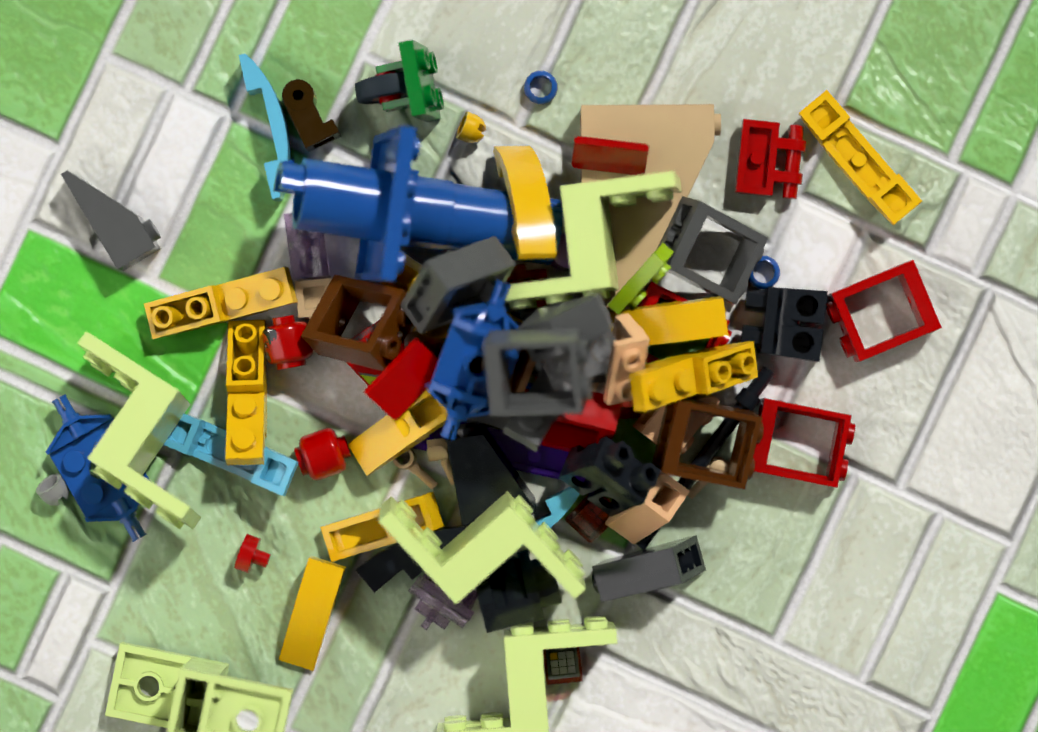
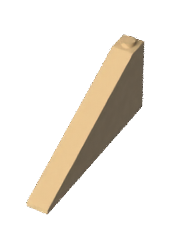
(677, 142)

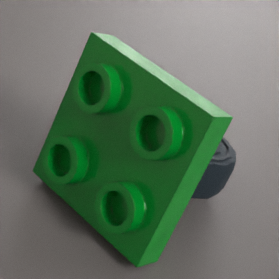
(405, 84)

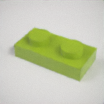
(633, 291)

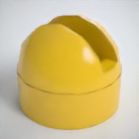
(471, 128)

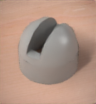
(53, 489)

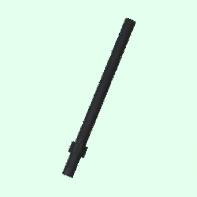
(747, 400)

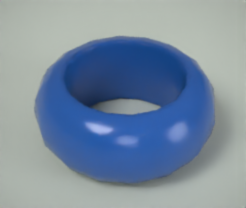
(540, 74)
(776, 274)

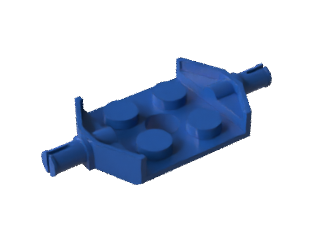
(452, 384)
(70, 452)

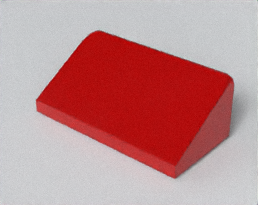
(609, 155)
(403, 380)

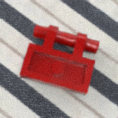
(758, 159)

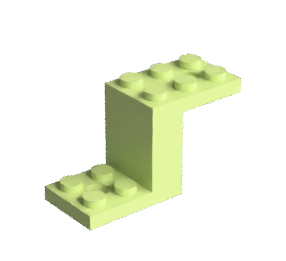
(591, 237)
(138, 431)
(482, 546)
(526, 673)
(191, 693)

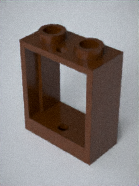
(335, 311)
(673, 433)

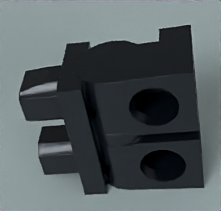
(782, 322)
(609, 472)
(516, 592)

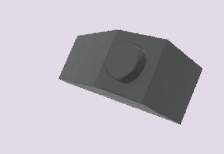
(120, 230)

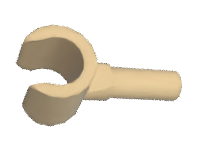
(438, 450)
(716, 463)
(416, 469)

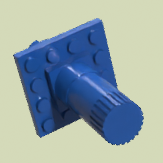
(396, 207)

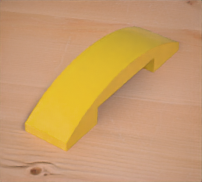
(858, 159)
(529, 201)

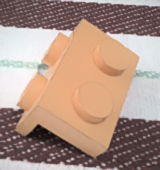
(626, 357)

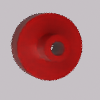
(250, 554)

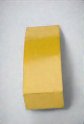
(680, 320)
(365, 532)
(312, 613)

